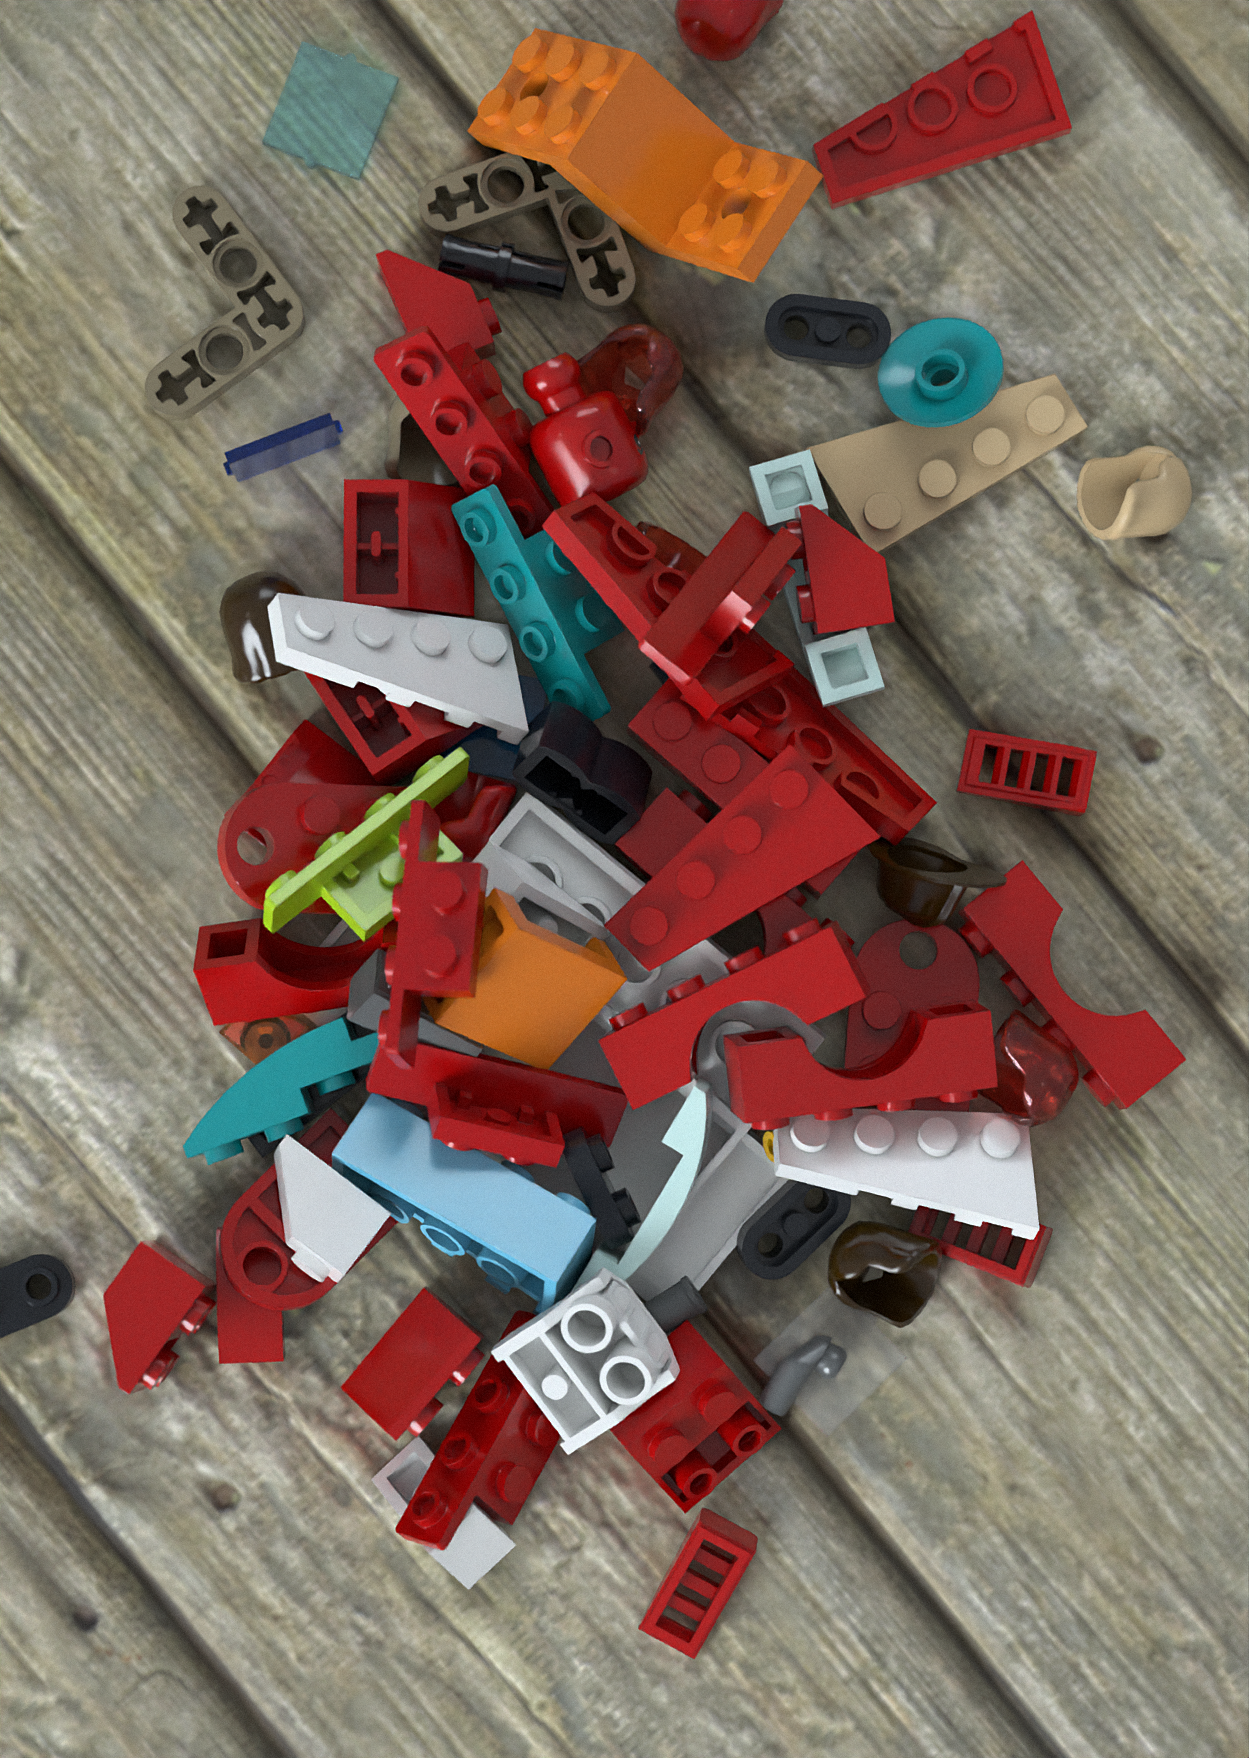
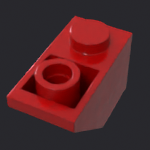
(842, 574)

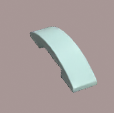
(838, 661)
(689, 1137)

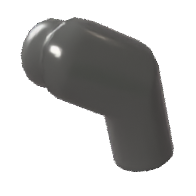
(795, 1370)

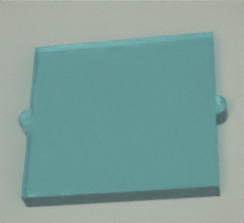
(330, 111)

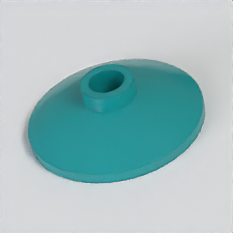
(939, 353)

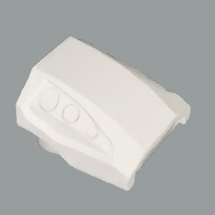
(590, 1358)

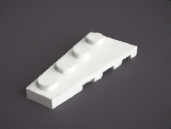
(407, 655)
(932, 1159)

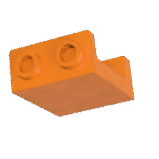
(530, 987)

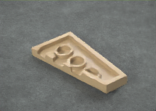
(910, 475)

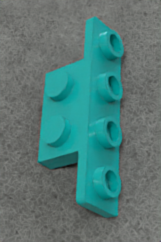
(544, 599)

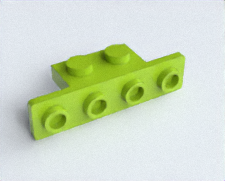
(361, 868)

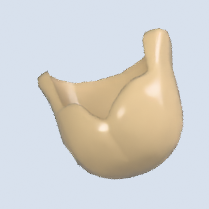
(1120, 507)

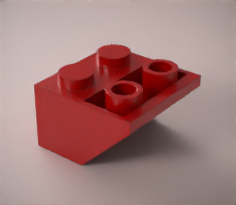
(406, 548)
(385, 734)
(149, 1310)
(413, 1363)
(696, 1425)

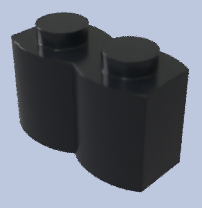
(582, 772)

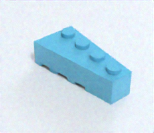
(468, 1202)

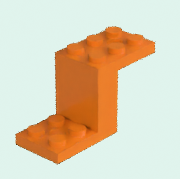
(644, 153)

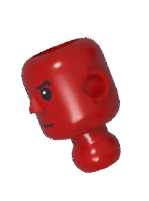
(582, 440)

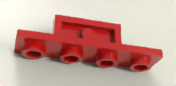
(467, 420)
(721, 596)
(437, 932)
(499, 1102)
(485, 1458)

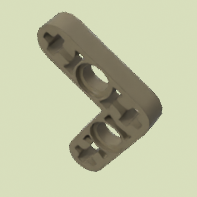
(562, 201)
(240, 323)

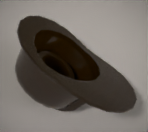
(925, 880)

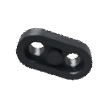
(827, 326)
(589, 1163)
(796, 1227)
(17, 1304)

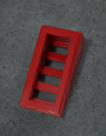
(1056, 754)
(1027, 1263)
(723, 1534)

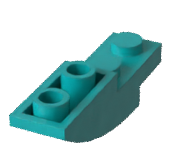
(275, 1091)

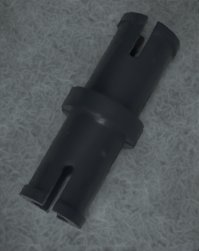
(503, 267)

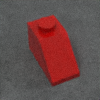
(440, 302)

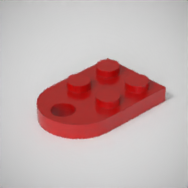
(295, 824)
(896, 988)
(258, 1225)

